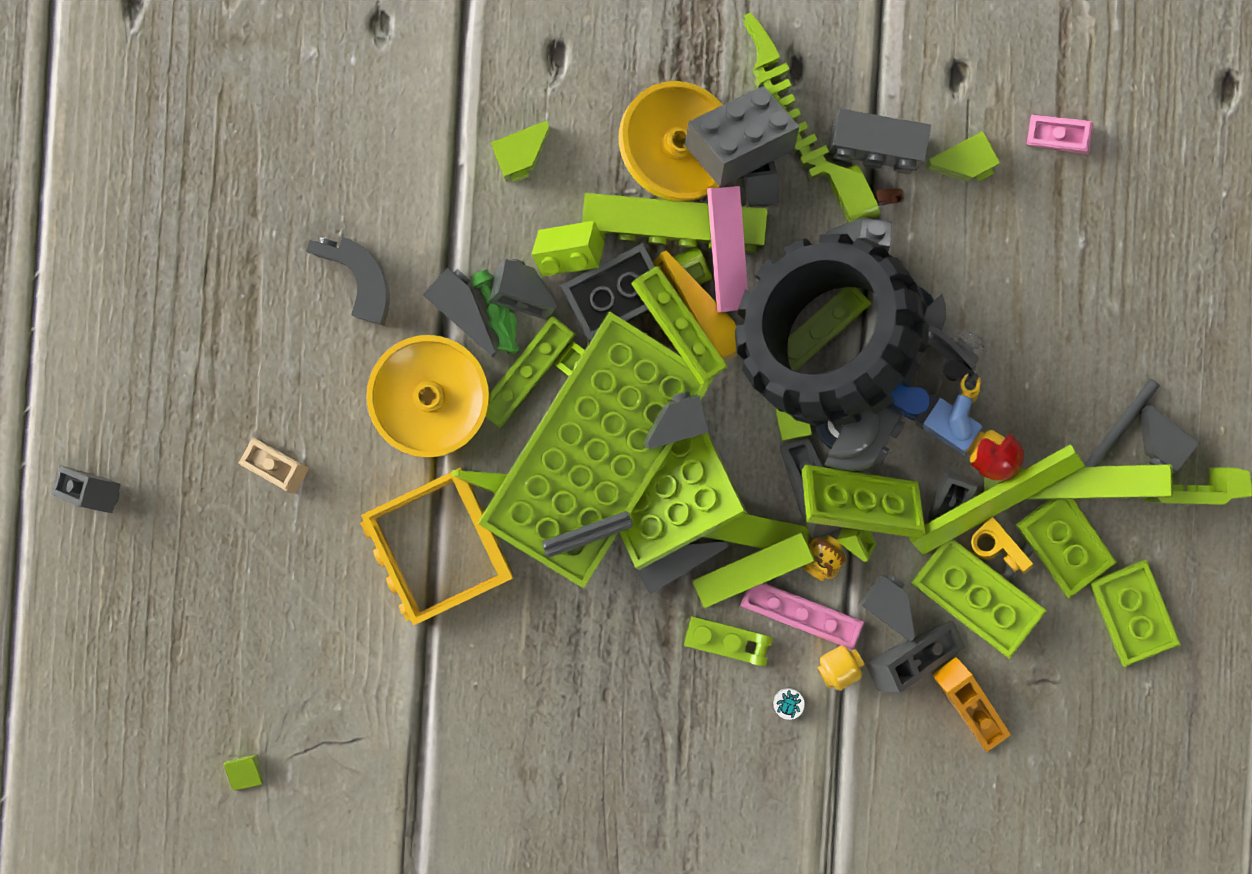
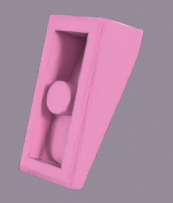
(1060, 134)

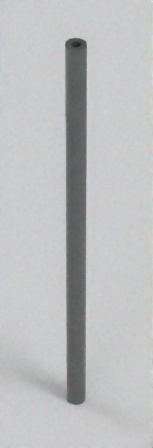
(1105, 446)

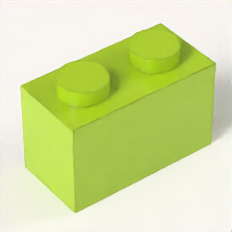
(568, 248)

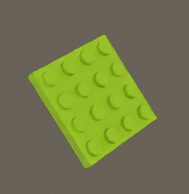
(682, 502)

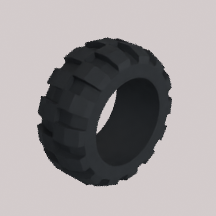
(792, 284)

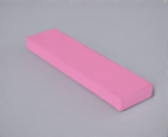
(727, 247)
(803, 614)

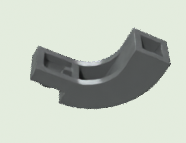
(372, 285)

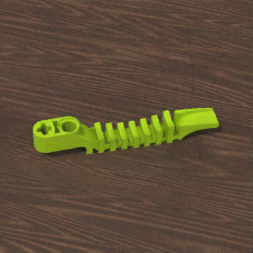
(847, 183)

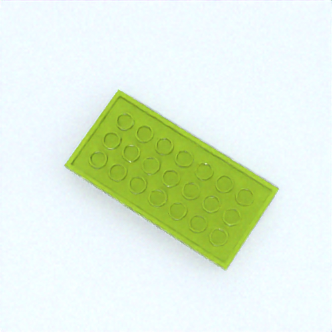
(590, 448)

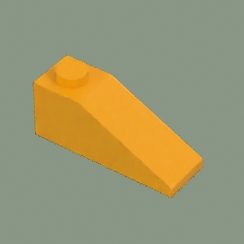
(971, 704)

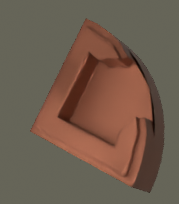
(889, 196)

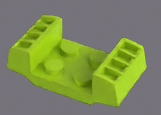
(1223, 486)

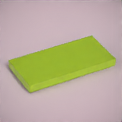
(863, 501)
(979, 597)

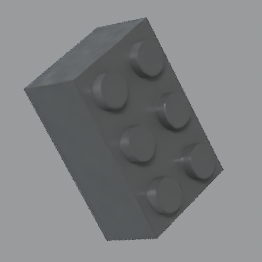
(741, 136)
(878, 141)
(609, 290)

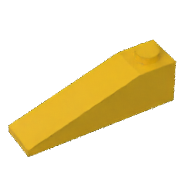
(716, 325)

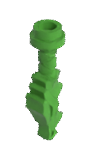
(500, 318)

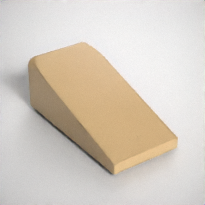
(273, 465)

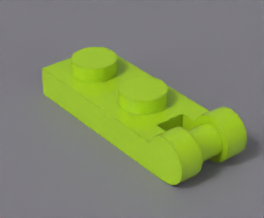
(727, 640)

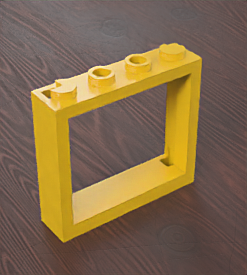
(396, 579)

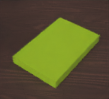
(1066, 544)
(1134, 613)

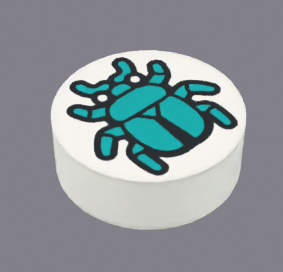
(788, 703)

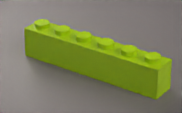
(665, 220)

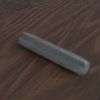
(587, 534)

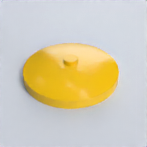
(655, 137)
(428, 396)

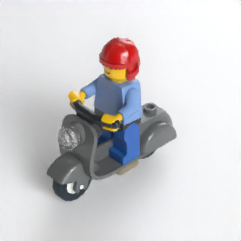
(863, 443)

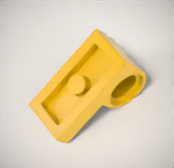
(1014, 556)

